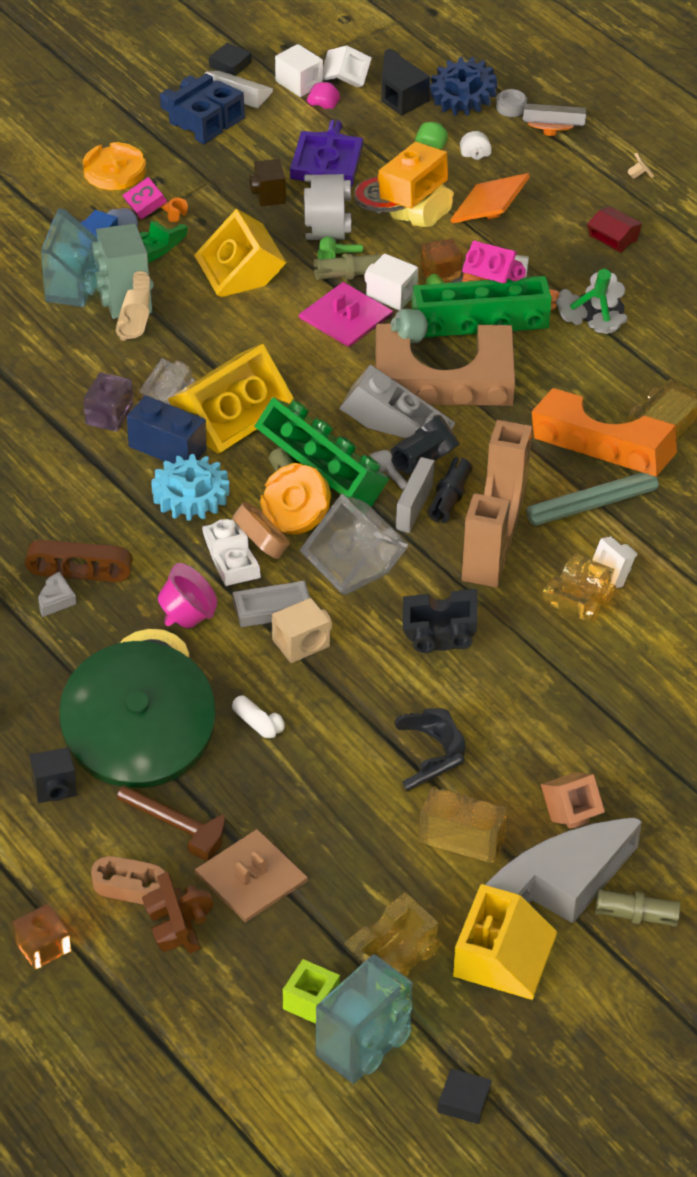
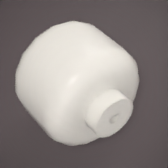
(475, 145)

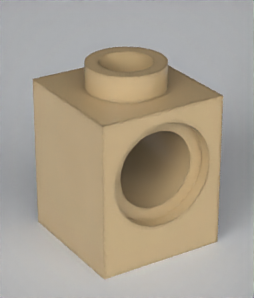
(301, 630)

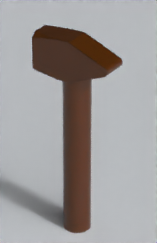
(206, 837)

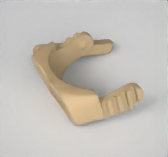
(135, 308)

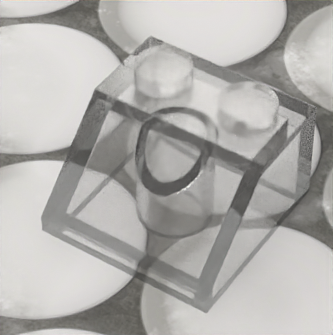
(353, 545)

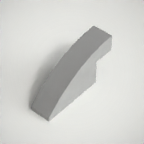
(571, 866)

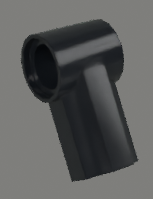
(429, 442)

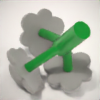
(603, 294)

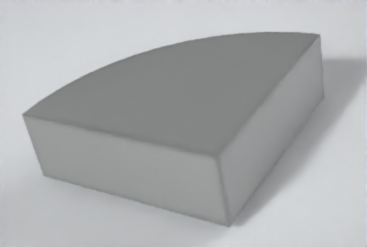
(55, 595)

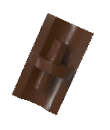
(181, 909)

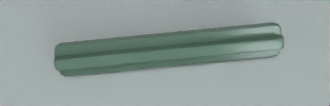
(591, 498)

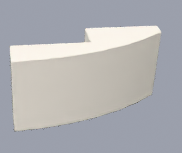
(231, 552)

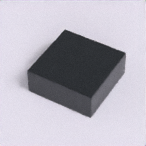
(230, 59)
(464, 1096)

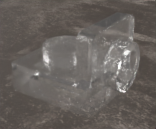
(167, 380)

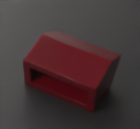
(614, 228)

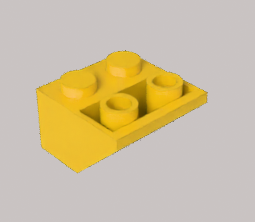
(503, 943)

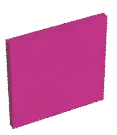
(346, 314)

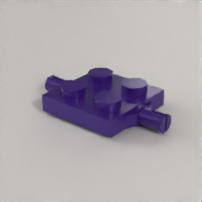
(326, 154)

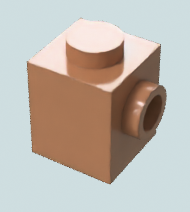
(572, 799)

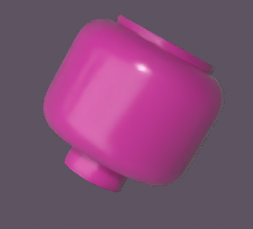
(324, 95)

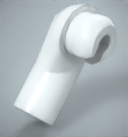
(265, 725)

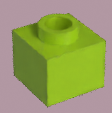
(307, 989)

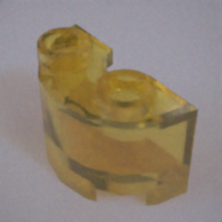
(581, 588)
(400, 936)

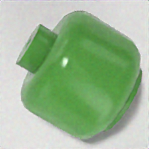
(432, 134)

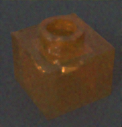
(442, 259)
(41, 936)

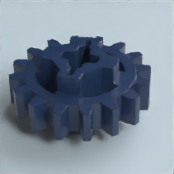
(463, 86)

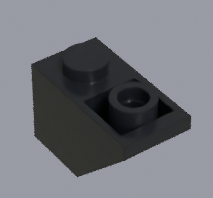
(403, 84)

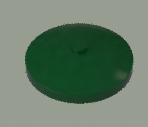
(137, 714)

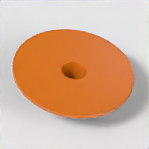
(550, 129)

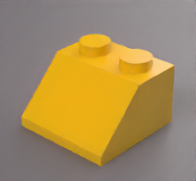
(239, 256)

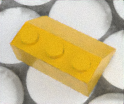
(233, 396)

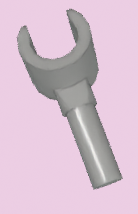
(384, 458)

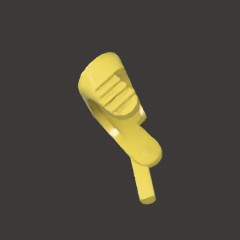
(428, 210)

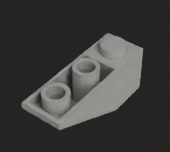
(387, 406)

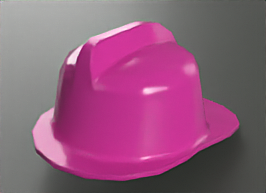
(186, 597)

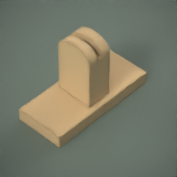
(639, 168)

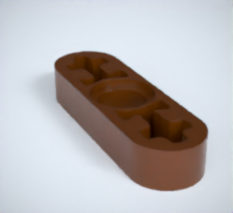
(105, 554)

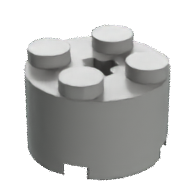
(327, 206)

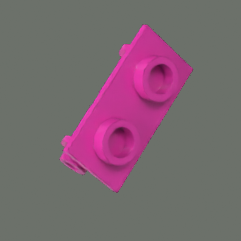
(493, 263)

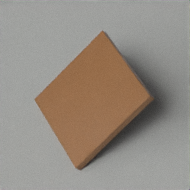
(251, 875)

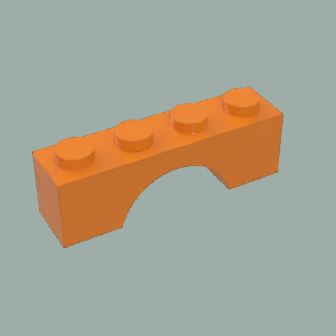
(637, 445)

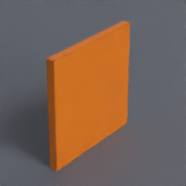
(490, 198)

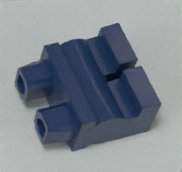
(204, 106)

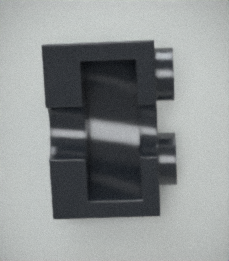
(440, 623)

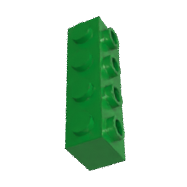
(462, 306)
(315, 446)

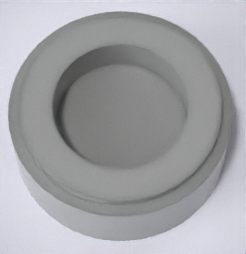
(511, 102)

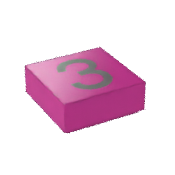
(144, 198)

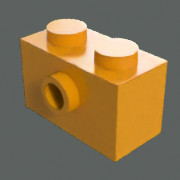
(413, 175)

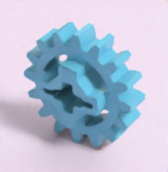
(190, 487)

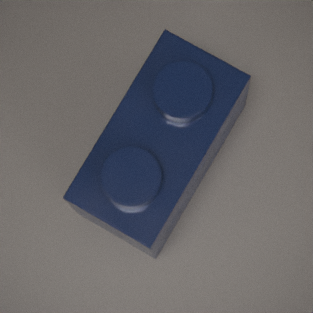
(165, 431)

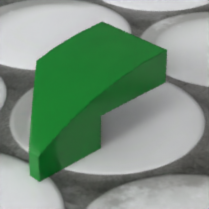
(161, 239)

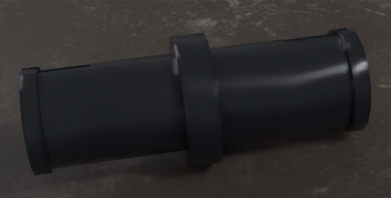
(450, 490)

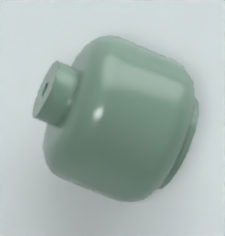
(410, 324)

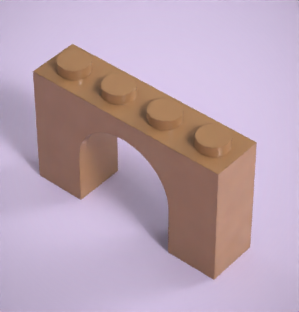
(482, 382)
(495, 514)

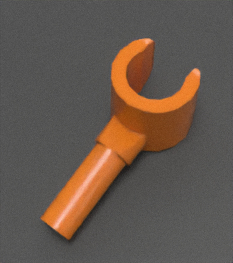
(174, 208)

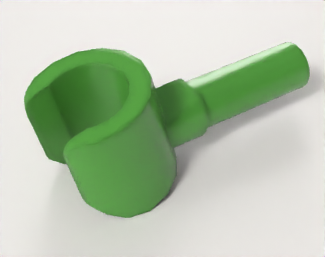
(329, 248)

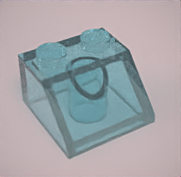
(68, 261)

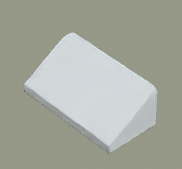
(254, 93)

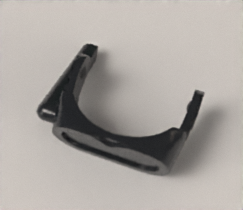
(439, 725)

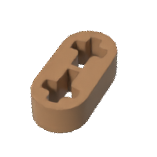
(261, 530)
(129, 878)

